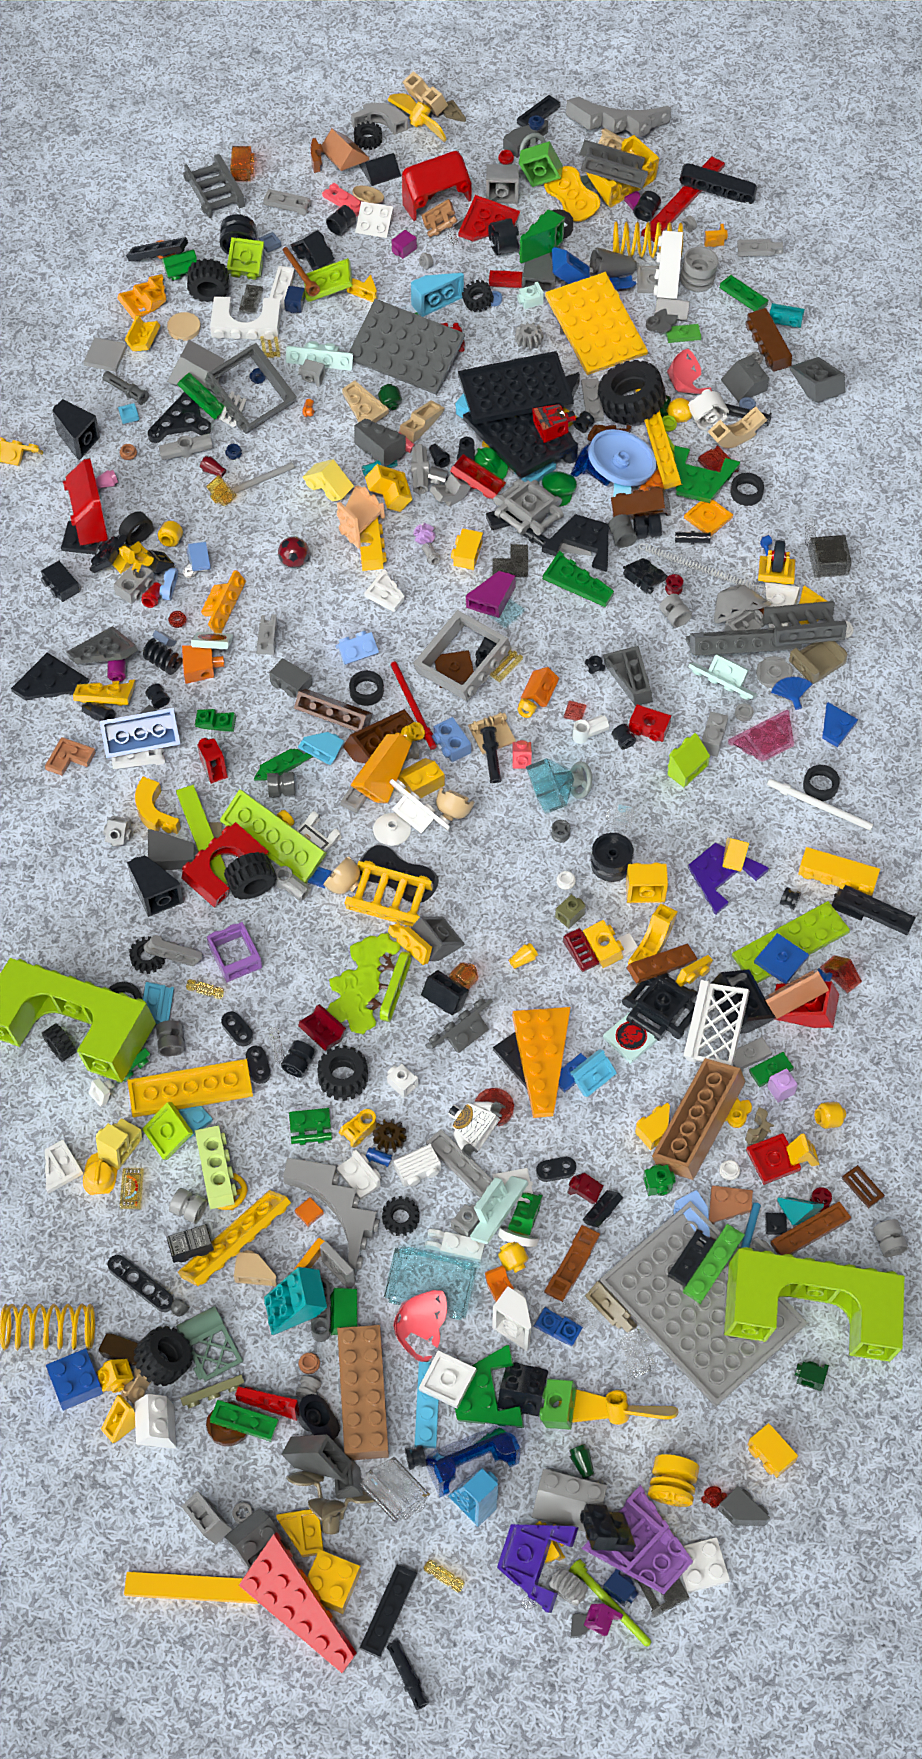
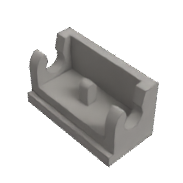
(746, 621)
(267, 635)

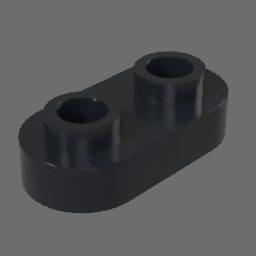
(238, 1029)
(258, 1063)
(556, 1168)

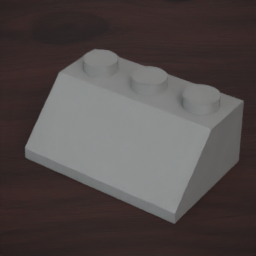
(563, 1498)

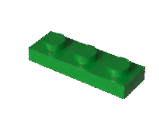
(743, 293)
(201, 395)
(244, 1420)

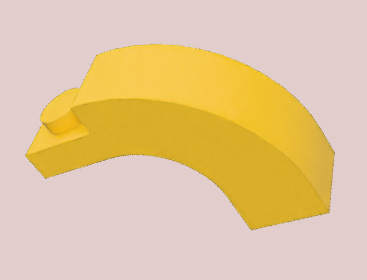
(145, 798)
(657, 933)

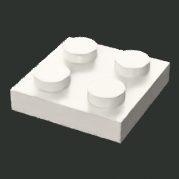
(447, 1379)
(707, 1566)

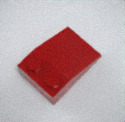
(817, 1012)

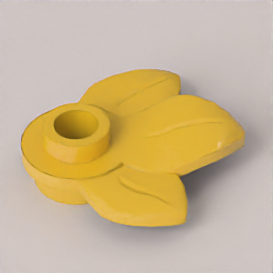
(738, 1113)

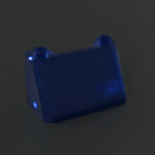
(494, 1440)

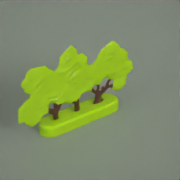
(360, 986)

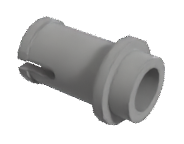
(432, 556)

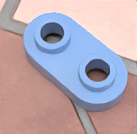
(170, 579)

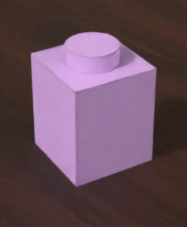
(782, 1085)

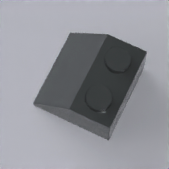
(746, 379)
(439, 935)

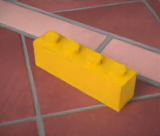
(838, 871)

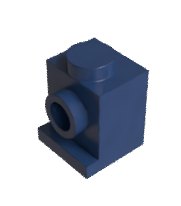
(620, 1588)

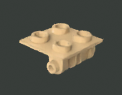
(503, 735)

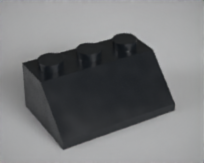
(757, 1010)

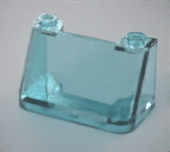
(422, 1271)

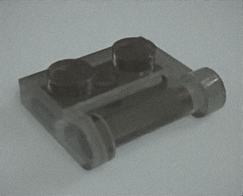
(673, 1597)

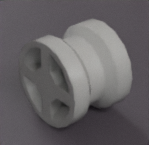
(308, 1386)

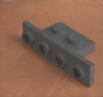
(464, 1030)

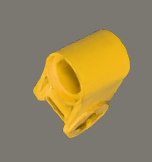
(356, 1130)

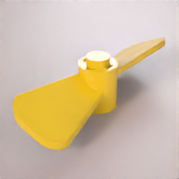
(418, 113)
(615, 1408)

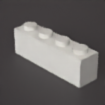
(669, 265)

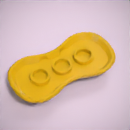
(573, 194)

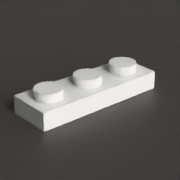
(282, 280)

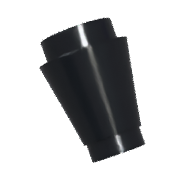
(439, 456)

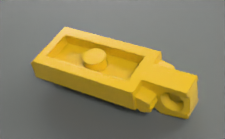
(411, 942)

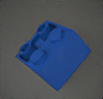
(568, 266)

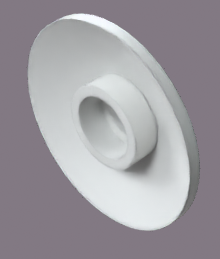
(391, 835)

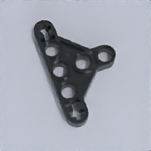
(178, 422)

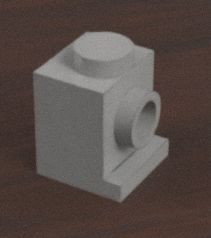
(312, 372)
(465, 1226)

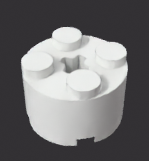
(708, 409)

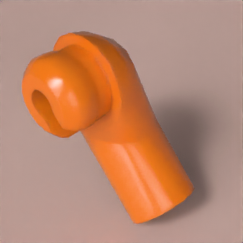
(308, 408)

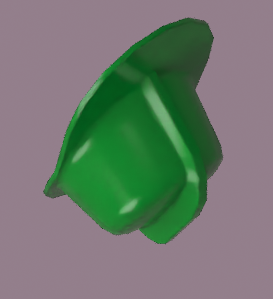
(491, 461)

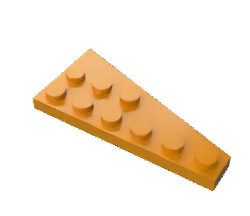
(541, 1049)

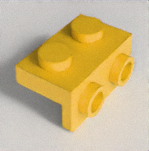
(141, 334)

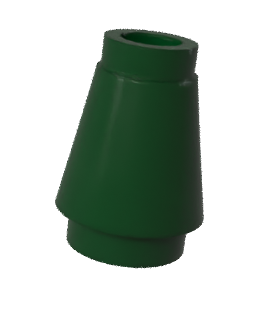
(582, 1460)

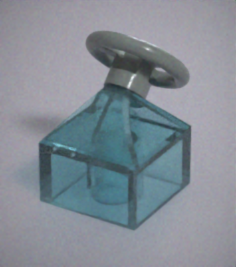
(555, 783)

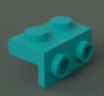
(786, 315)

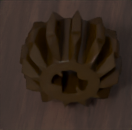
(384, 1141)

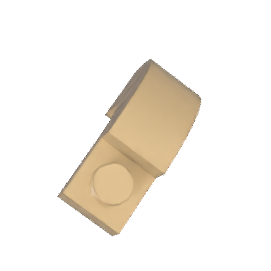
(735, 434)

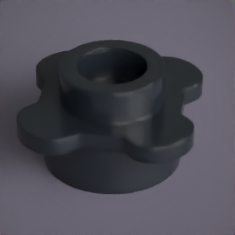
(594, 660)

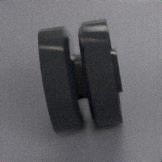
(236, 227)
(611, 856)

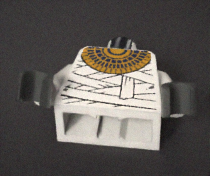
(474, 1124)

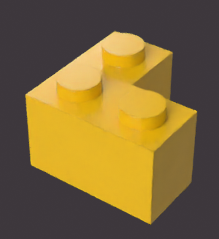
(391, 485)

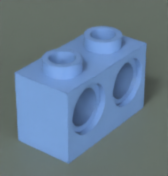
(454, 738)

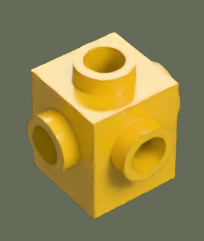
(114, 1375)

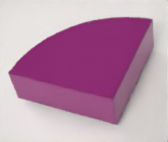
(632, 199)

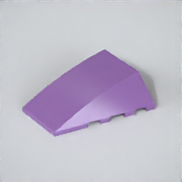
(658, 1554)

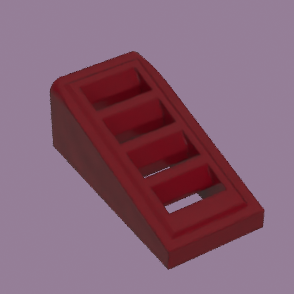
(570, 943)

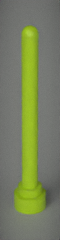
(579, 1570)

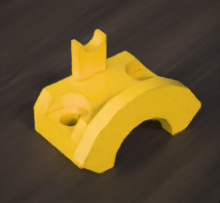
(142, 558)

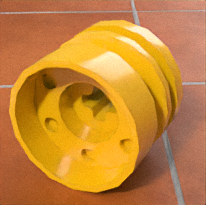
(673, 1480)

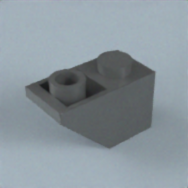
(742, 1510)

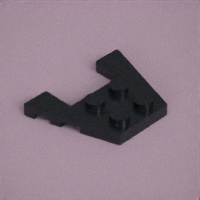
(583, 534)

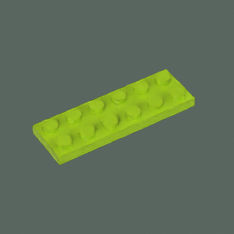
(283, 842)
(808, 932)

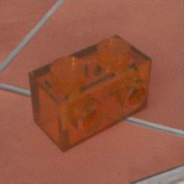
(241, 163)

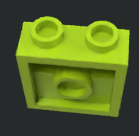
(245, 258)

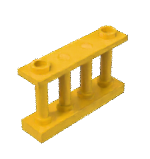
(374, 907)

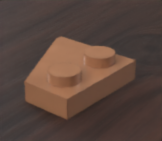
(728, 1202)

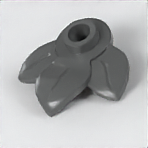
(661, 321)

